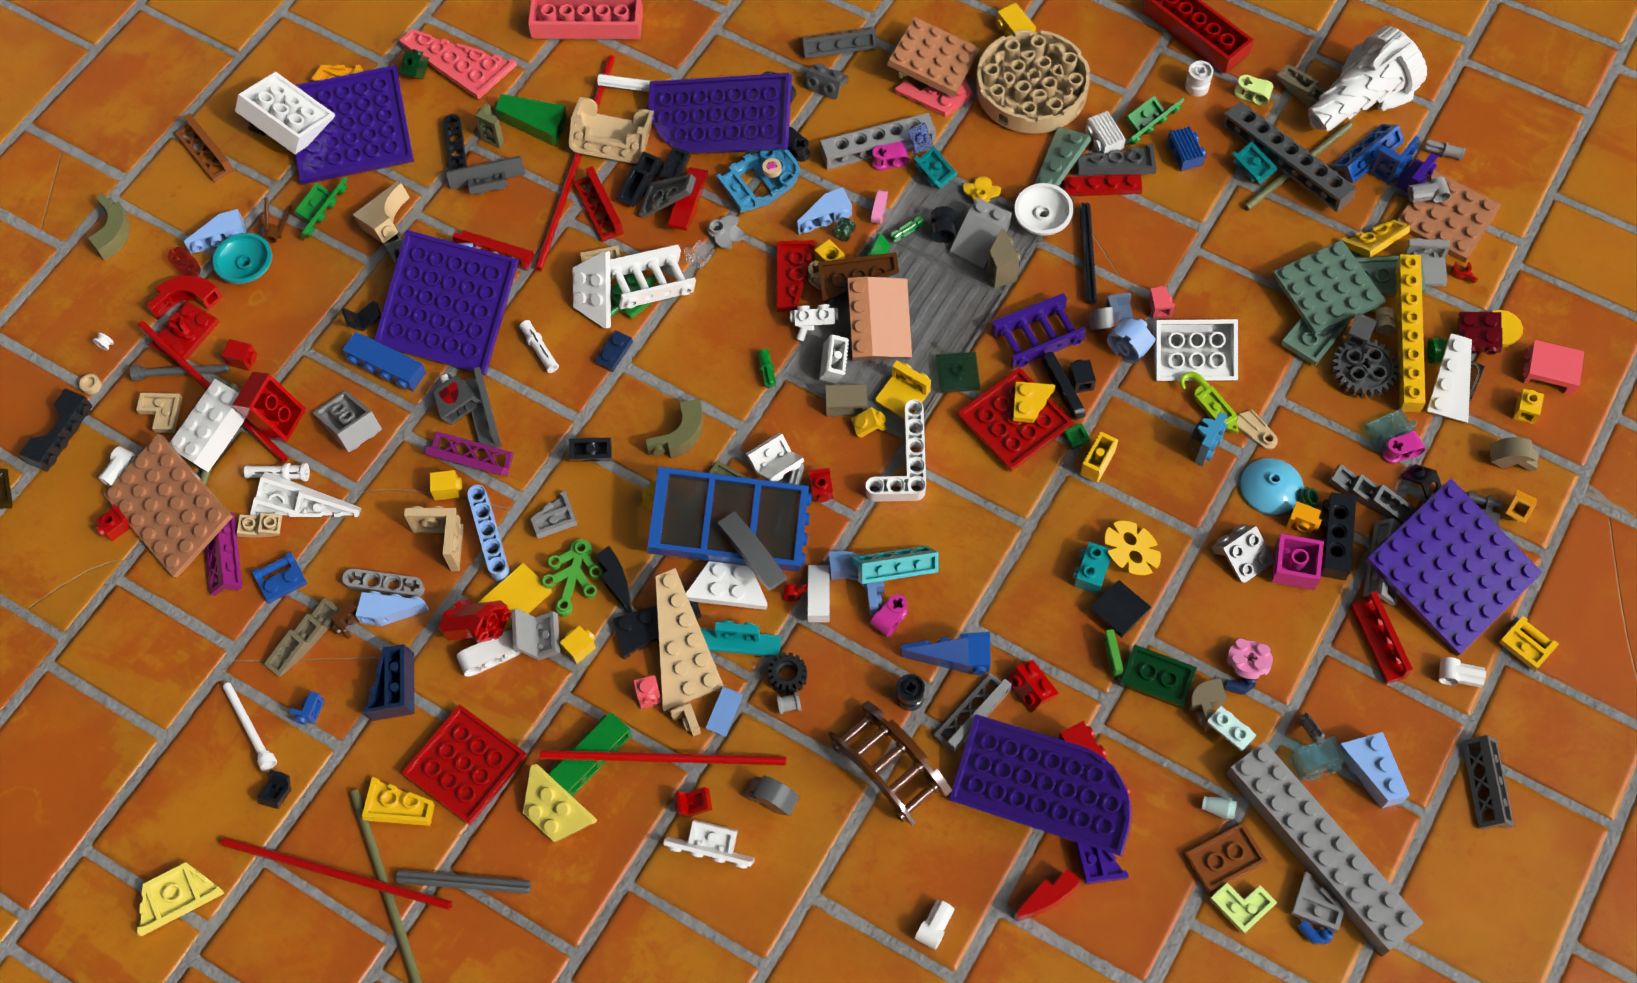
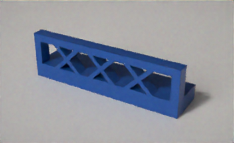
(1363, 155)

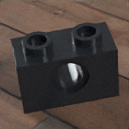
(590, 449)

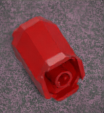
(475, 620)

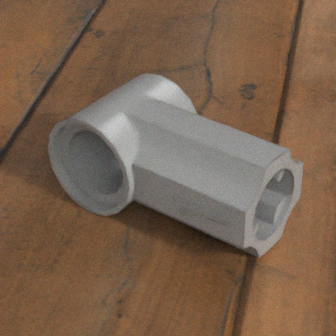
(1434, 190)

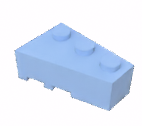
(1376, 768)

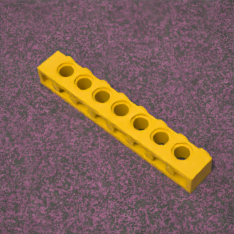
(1410, 333)

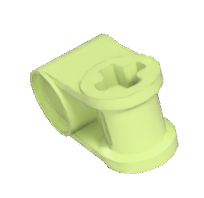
(1255, 91)

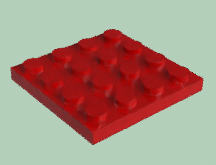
(1012, 441)
(464, 764)

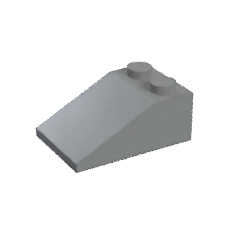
(980, 232)
(348, 421)

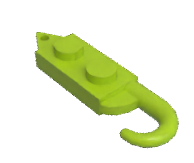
(1211, 400)

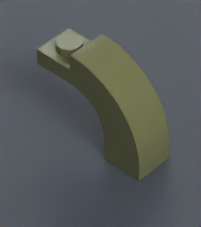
(115, 231)
(684, 436)

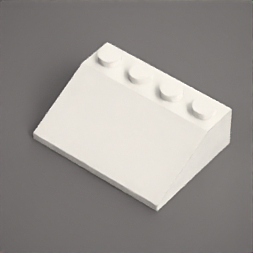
(283, 112)
(1196, 346)

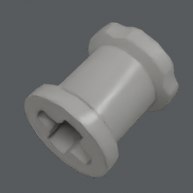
(788, 703)

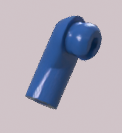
(1315, 936)

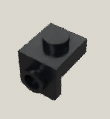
(275, 790)

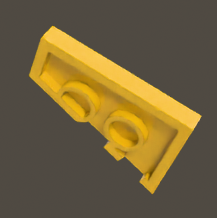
(1378, 239)
(393, 805)

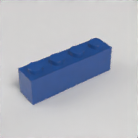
(384, 362)

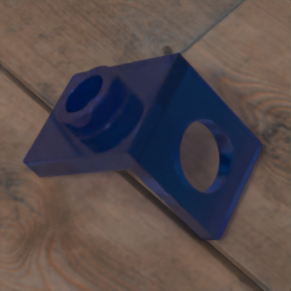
(920, 138)

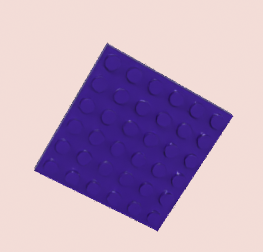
(366, 129)
(446, 301)
(1453, 567)

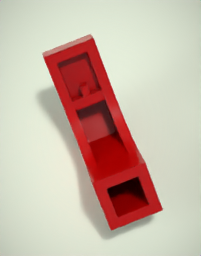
(183, 289)

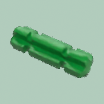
(906, 228)

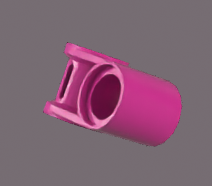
(891, 155)
(1403, 448)
(887, 617)

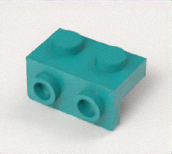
(1255, 163)
(936, 167)

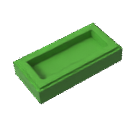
(1113, 654)

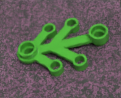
(573, 573)

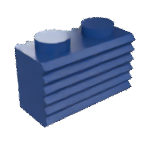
(1186, 148)

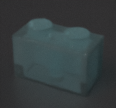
(1318, 759)

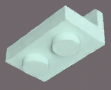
(1231, 728)

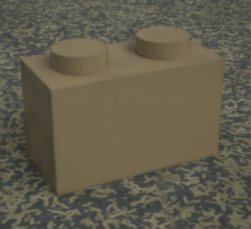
(846, 399)

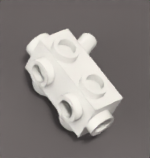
(808, 318)

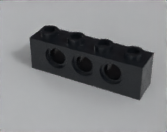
(1345, 507)

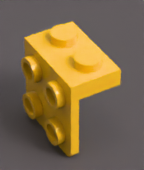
(902, 387)

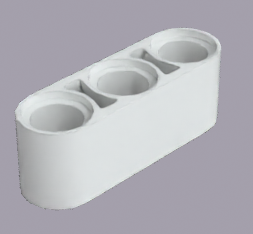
(487, 654)

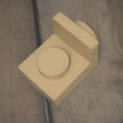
(686, 712)

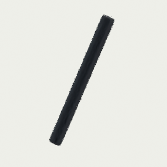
(1088, 253)

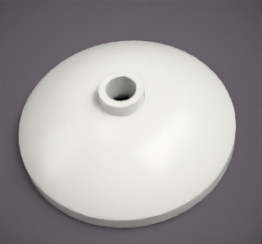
(1043, 200)

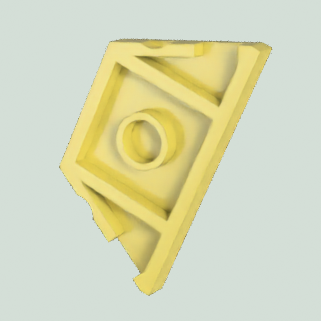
(553, 807)
(173, 896)

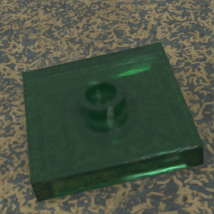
(957, 372)

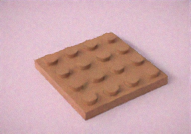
(933, 56)
(1458, 219)

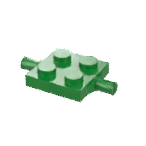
(615, 295)

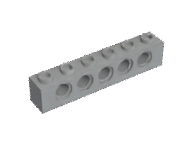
(846, 148)

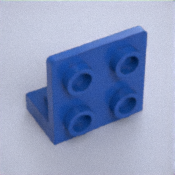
(1390, 164)

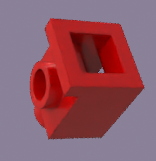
(817, 479)
(112, 523)

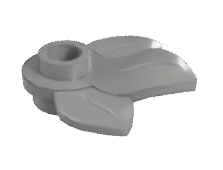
(728, 231)

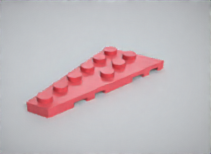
(460, 63)

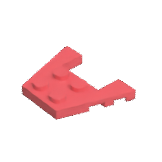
(935, 99)

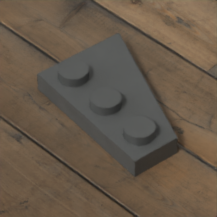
(666, 192)

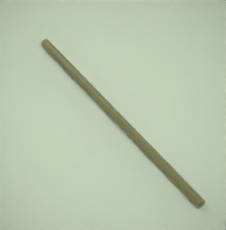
(389, 898)

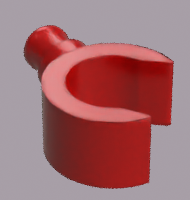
(1463, 275)
(792, 592)

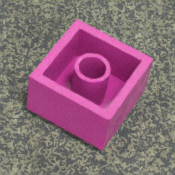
(1297, 561)

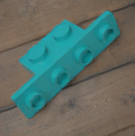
(741, 639)

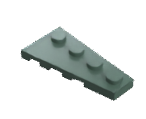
(1062, 155)

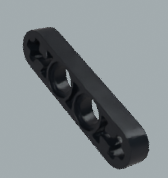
(453, 146)
(1063, 386)

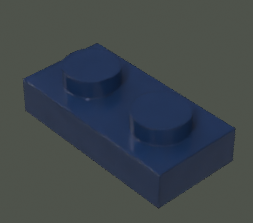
(613, 351)

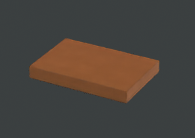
(1225, 858)

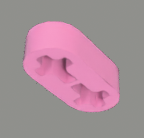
(879, 206)

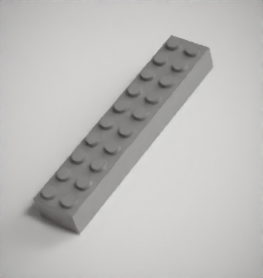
(1324, 849)

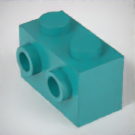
(1093, 568)

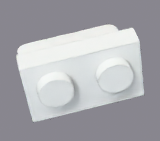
(773, 458)

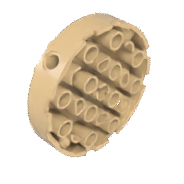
(1032, 81)

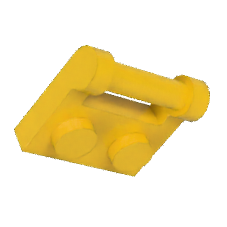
(1526, 648)

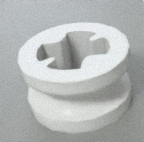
(103, 341)

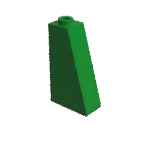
(533, 117)

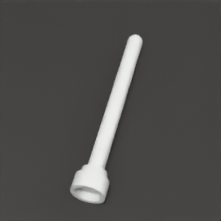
(265, 759)

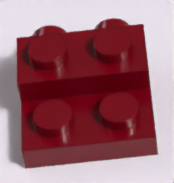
(1483, 329)

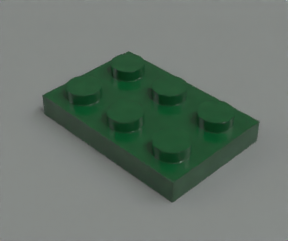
(1158, 676)

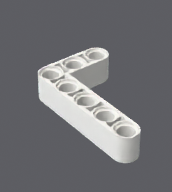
(912, 459)

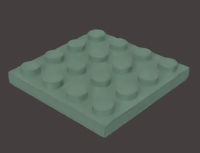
(1328, 287)

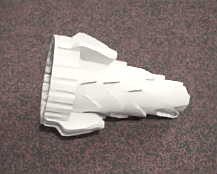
(1379, 70)

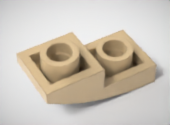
(259, 526)

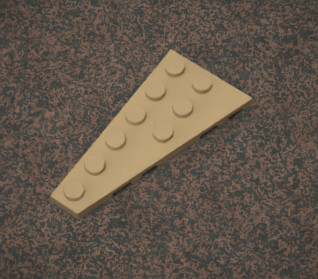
(684, 655)

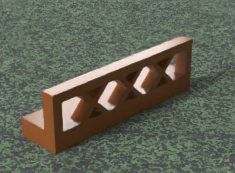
(212, 149)

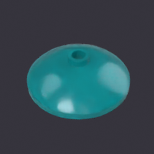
(237, 252)

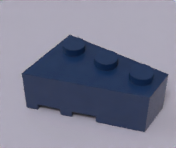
(394, 685)

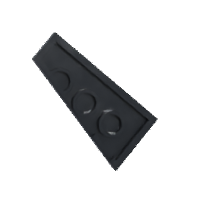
(641, 628)

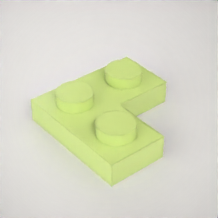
(1241, 912)

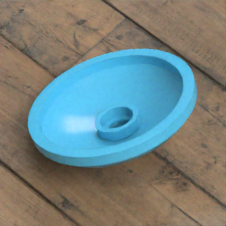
(1270, 496)

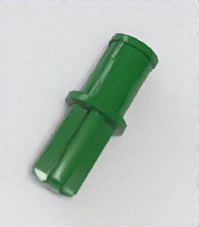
(766, 368)

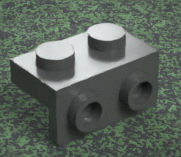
(825, 80)

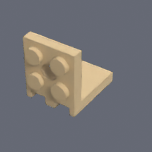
(439, 521)

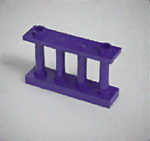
(1037, 312)

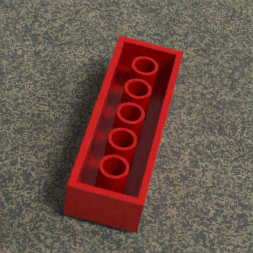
(1202, 30)

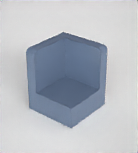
(1121, 305)

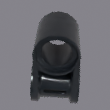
(798, 146)

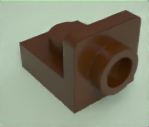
(343, 618)

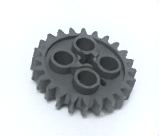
(1365, 369)

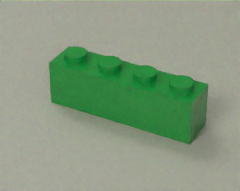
(606, 737)

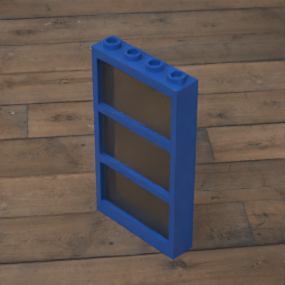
(693, 502)

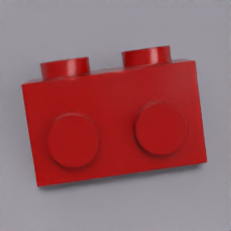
(1031, 685)

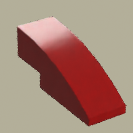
(1048, 896)

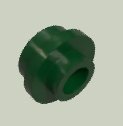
(1308, 496)

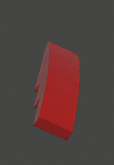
(687, 207)

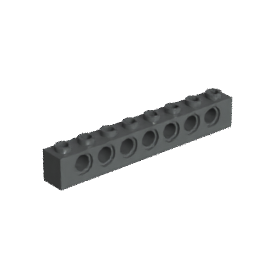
(1289, 156)

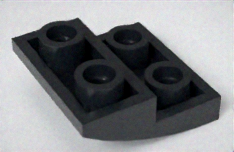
(1120, 608)

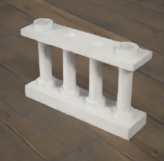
(650, 260)

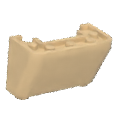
(609, 135)

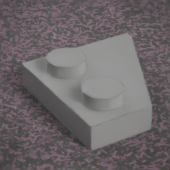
(554, 517)

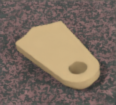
(1256, 429)

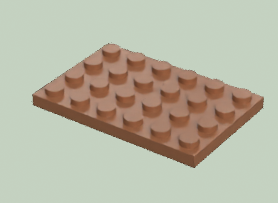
(168, 505)

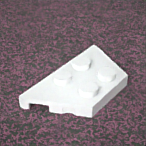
(592, 289)
(728, 586)

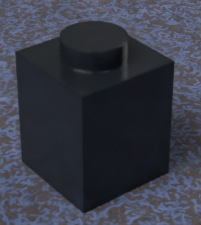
(1082, 376)

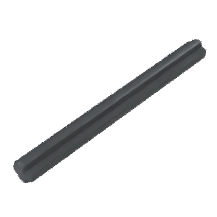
(463, 881)

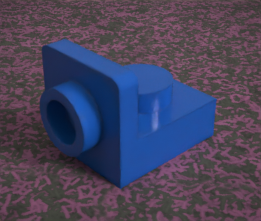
(310, 709)

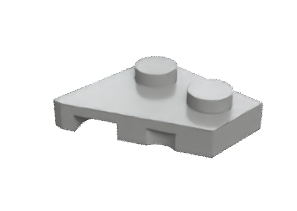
(1316, 905)

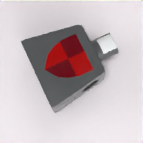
(455, 398)

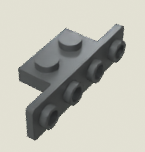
(486, 175)

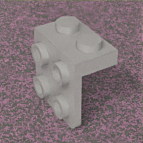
(1433, 258)
(1244, 551)
(536, 635)

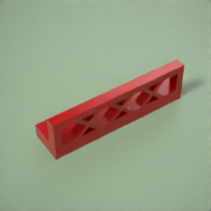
(603, 200)
(484, 243)
(1381, 639)

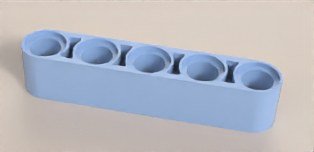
(484, 525)

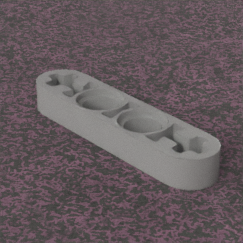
(384, 580)

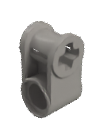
(1101, 319)

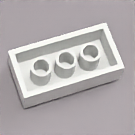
(209, 426)

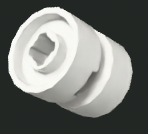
(1199, 78)

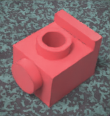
(1160, 302)
(647, 692)

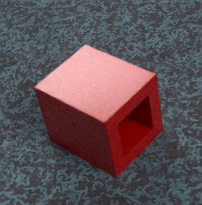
(239, 354)

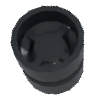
(943, 224)
(910, 692)

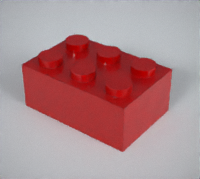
(269, 406)

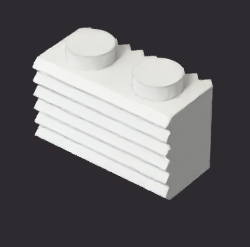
(1105, 133)
(834, 359)

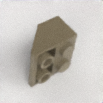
(1003, 261)

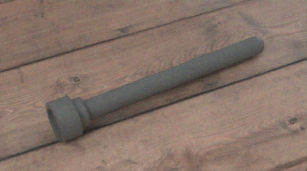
(139, 373)

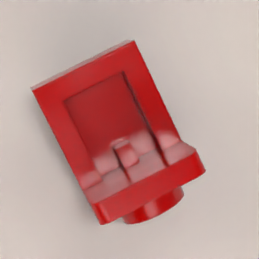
(693, 802)

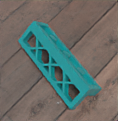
(896, 564)

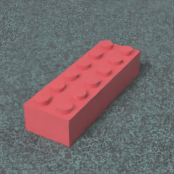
(585, 19)

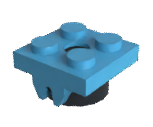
(1207, 436)

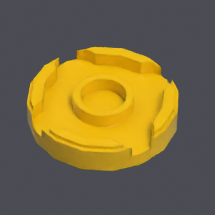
(1511, 327)

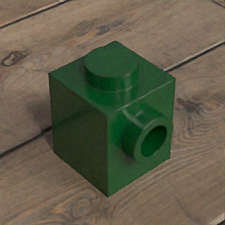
(414, 64)

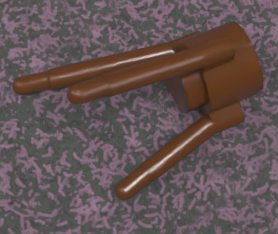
(269, 231)

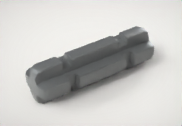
(1311, 728)

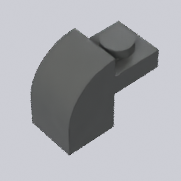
(1361, 331)
(772, 794)

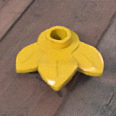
(981, 189)

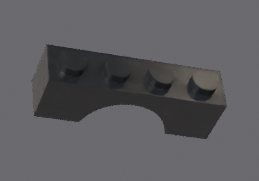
(44, 450)

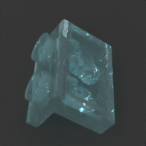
(1389, 427)

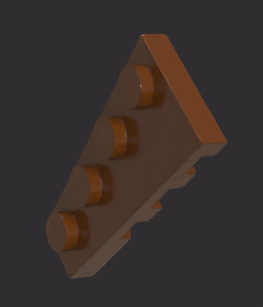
(835, 273)

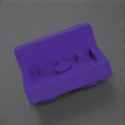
(1417, 172)

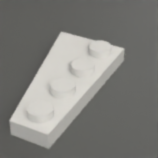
(1452, 383)

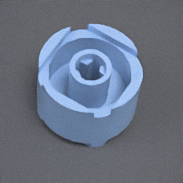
(1130, 339)

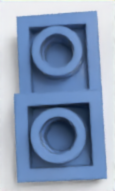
(724, 711)

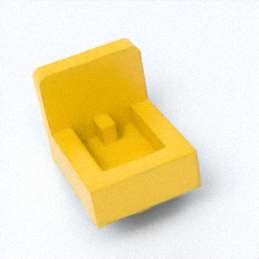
(868, 422)

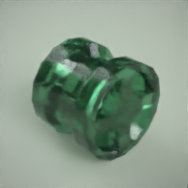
(844, 229)

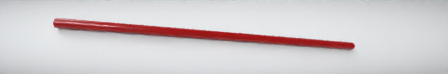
(568, 181)

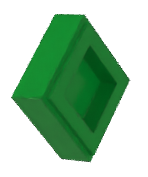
(1076, 436)

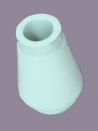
(1220, 806)

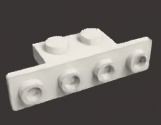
(710, 841)

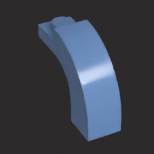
(842, 568)

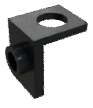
(363, 318)
(1424, 477)

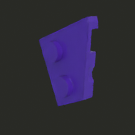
(1098, 865)

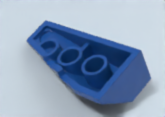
(965, 655)

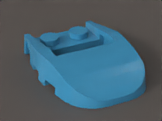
(740, 192)

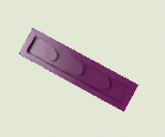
(464, 459)
(227, 560)

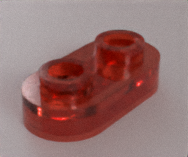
(186, 262)

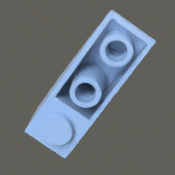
(826, 211)
(216, 231)
(385, 609)

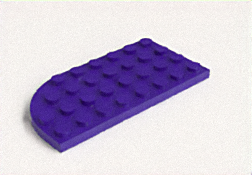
(723, 113)
(1043, 785)

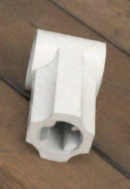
(120, 460)
(1454, 672)
(933, 928)

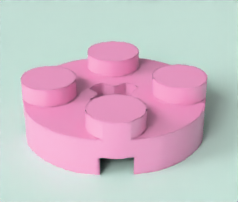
(1245, 649)

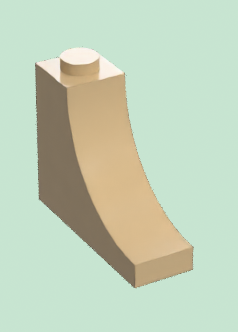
(378, 215)

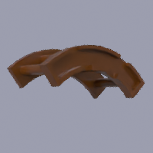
(904, 744)

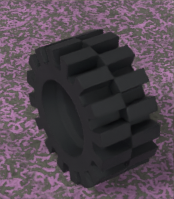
(787, 661)

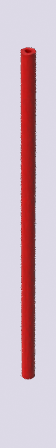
(205, 384)
(662, 757)
(337, 873)

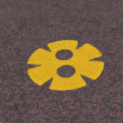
(1121, 553)

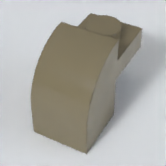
(1514, 451)
(1204, 698)

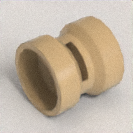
(1386, 323)

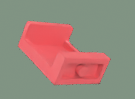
(1553, 365)

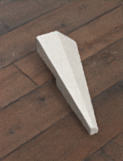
(286, 497)

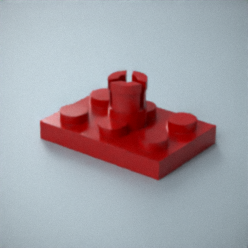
(186, 330)

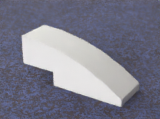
(818, 593)

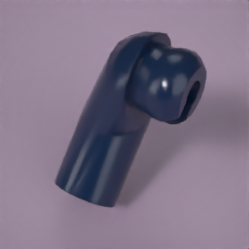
(1240, 687)

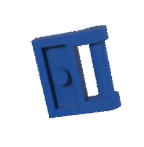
(283, 582)

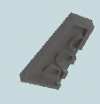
(1117, 163)

